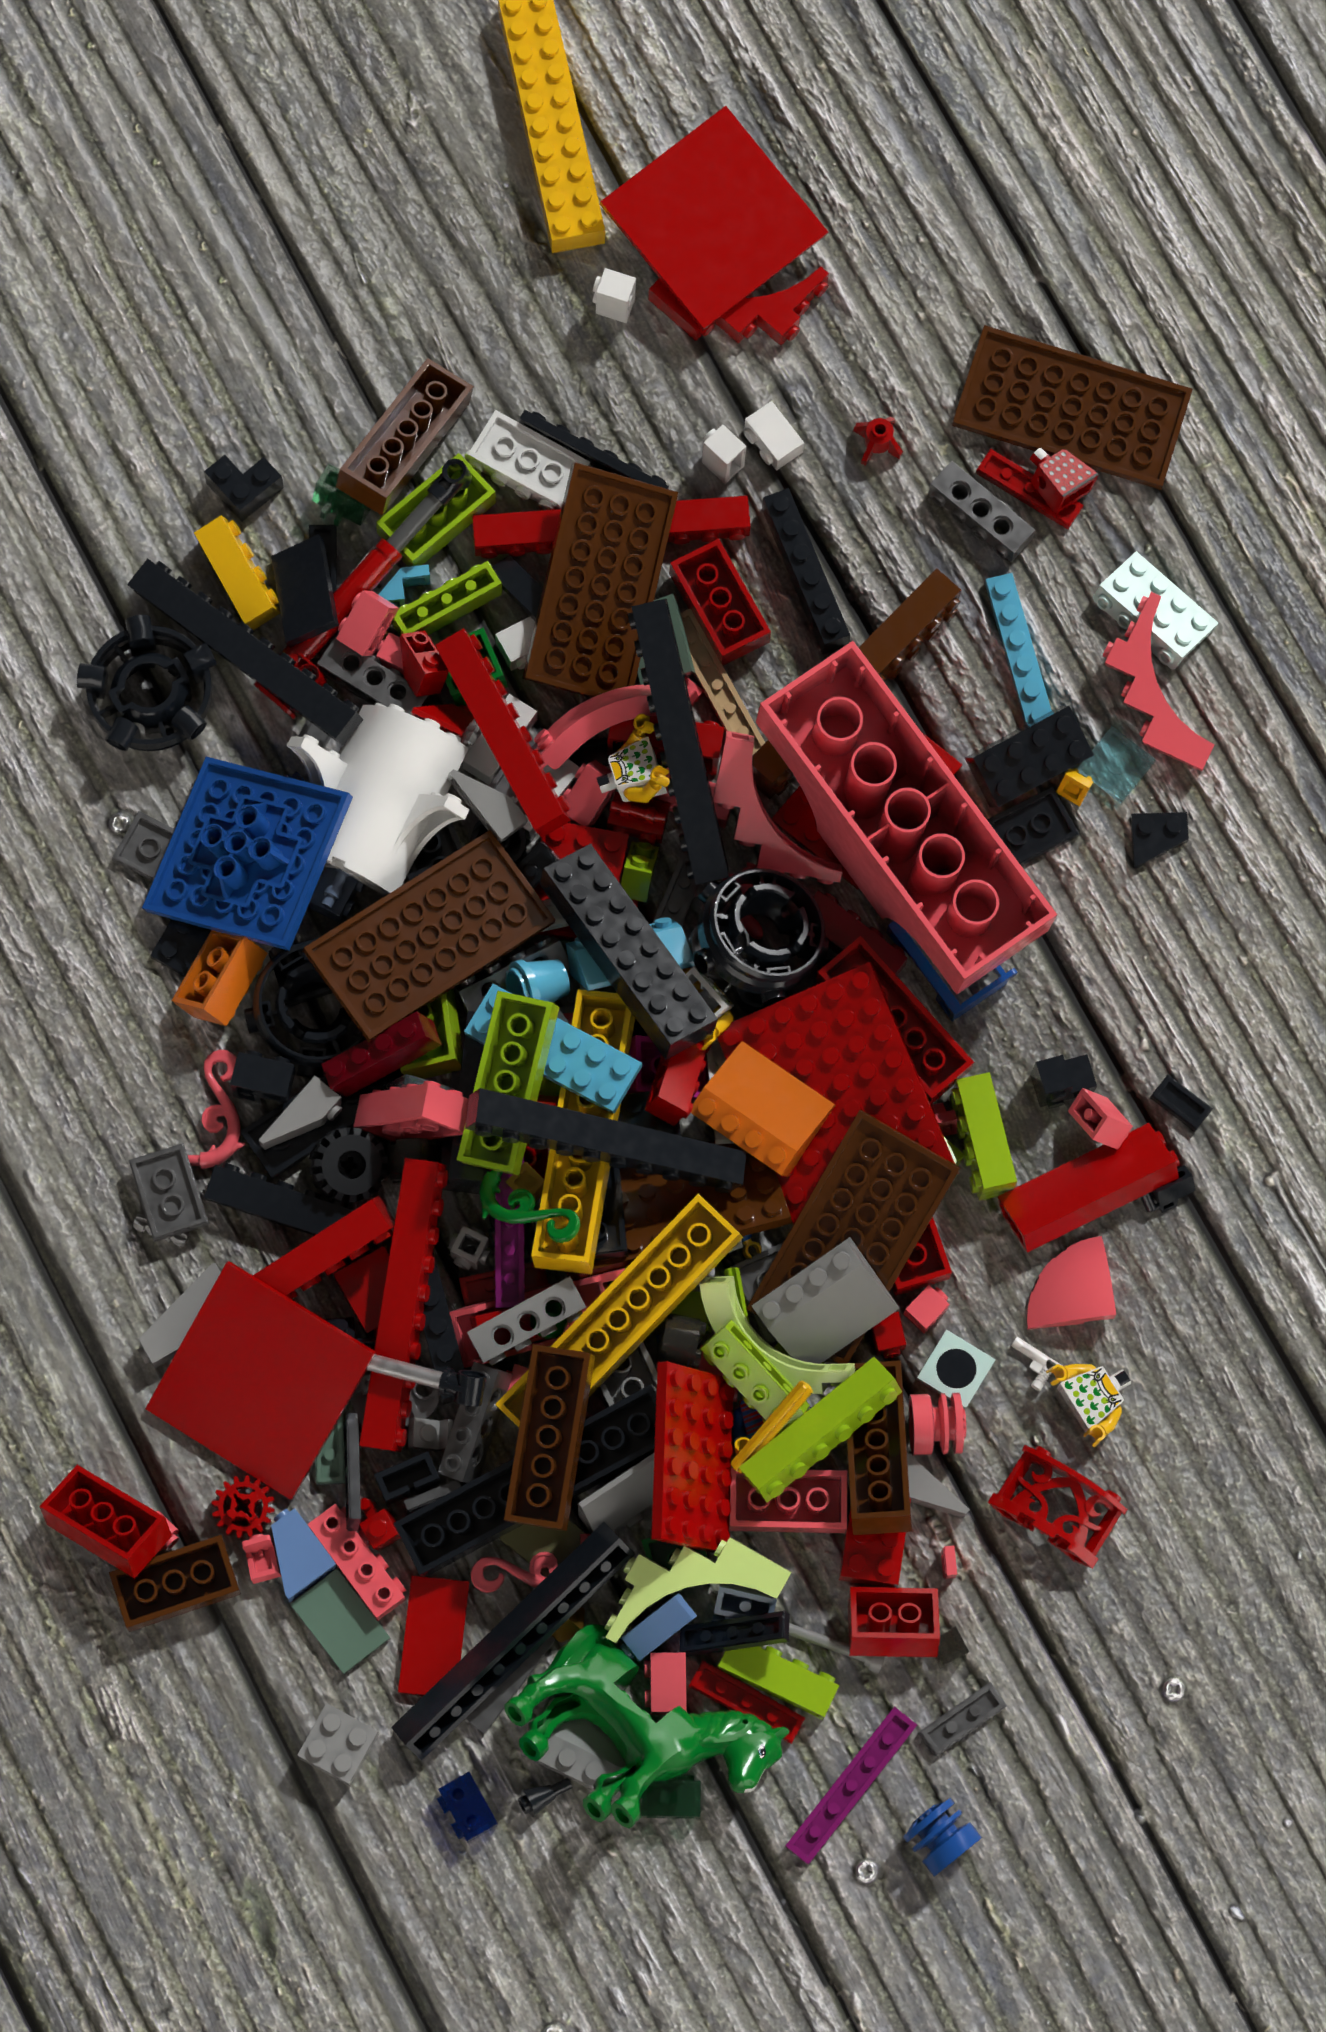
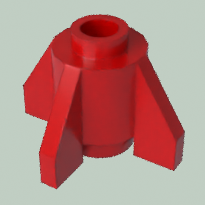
(878, 438)

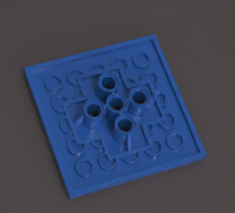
(247, 853)

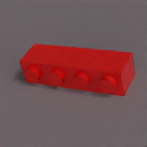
(676, 1084)

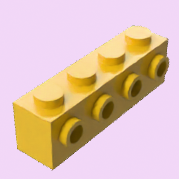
(237, 571)

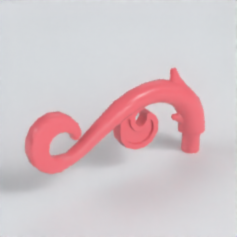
(213, 1112)
(532, 1578)

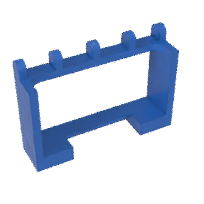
(944, 995)

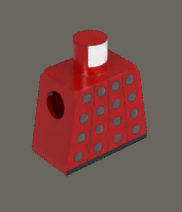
(1061, 478)

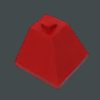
(451, 719)

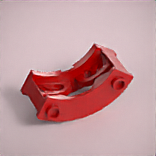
(1071, 1543)

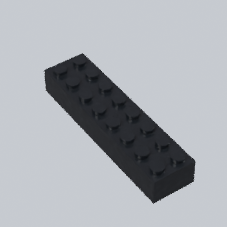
(628, 951)

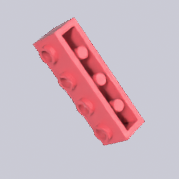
(357, 1562)

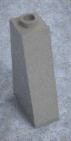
(169, 1330)

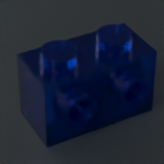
(467, 1808)

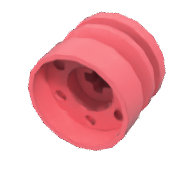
(936, 1424)

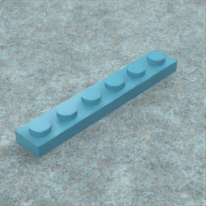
(1018, 647)

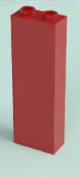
(1088, 1187)

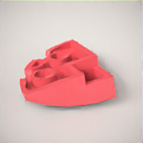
(1073, 1288)

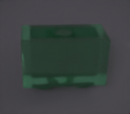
(336, 500)
(672, 1799)

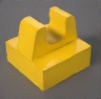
(1074, 786)

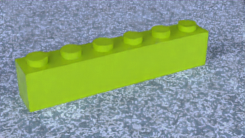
(820, 1429)

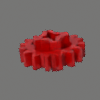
(253, 1498)

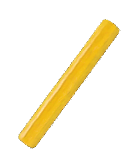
(774, 1423)

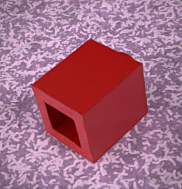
(889, 1336)

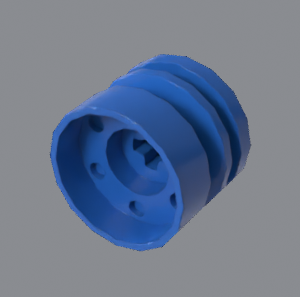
(941, 1836)

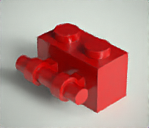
(638, 819)

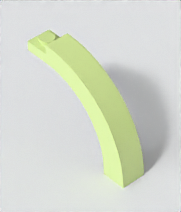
(722, 1305)

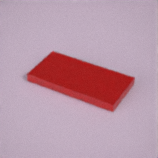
(432, 1632)

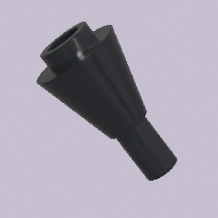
(537, 1798)

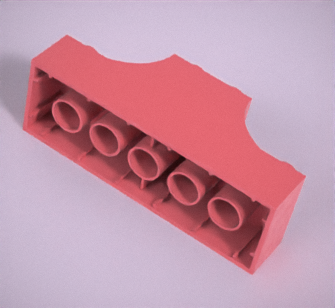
(902, 819)

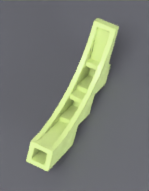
(652, 1581)

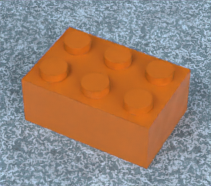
(219, 977)

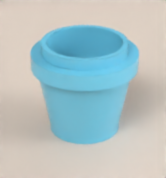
(538, 979)

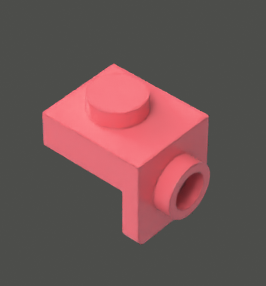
(261, 1558)

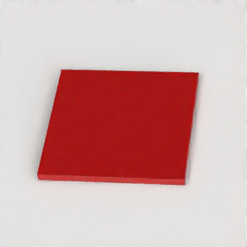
(714, 218)
(260, 1380)

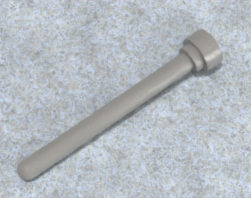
(873, 1662)

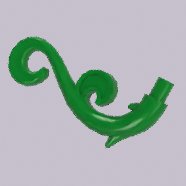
(525, 1212)

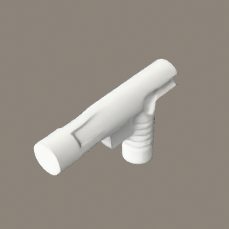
(1038, 1364)

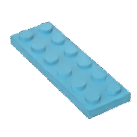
(574, 1059)

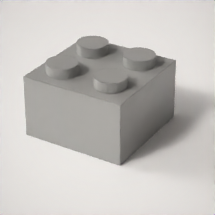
(338, 1744)

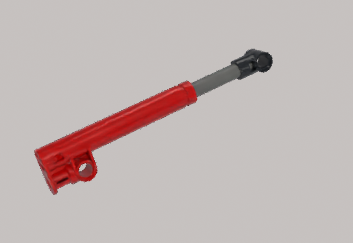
(376, 567)

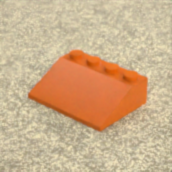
(762, 1109)

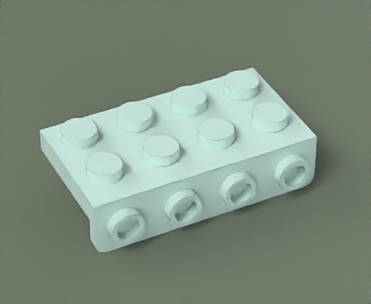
(1178, 619)

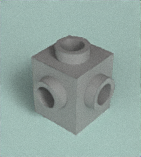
(469, 1238)

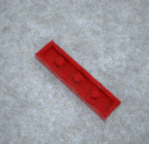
(1018, 483)
(741, 1697)

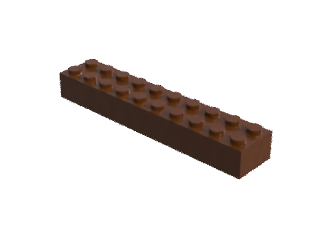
(886, 651)

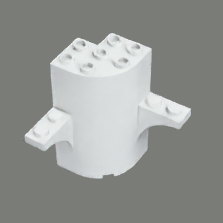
(398, 789)

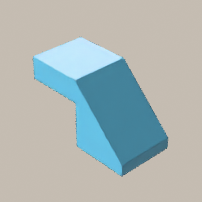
(405, 578)

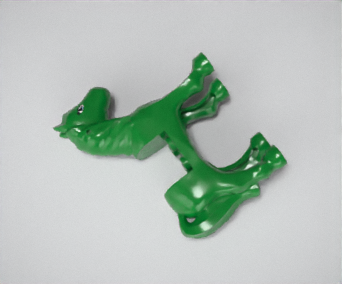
(595, 1681)

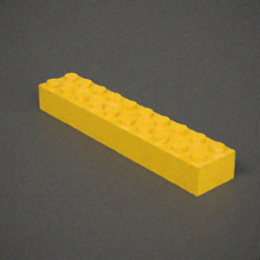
(552, 124)
(570, 1179)
(642, 1295)

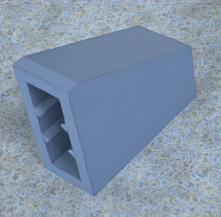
(299, 1554)
(656, 1627)

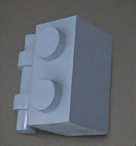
(335, 894)
(741, 1601)

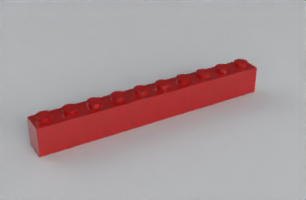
(535, 530)
(404, 1301)

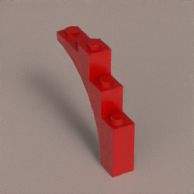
(774, 313)

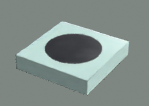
(955, 1368)

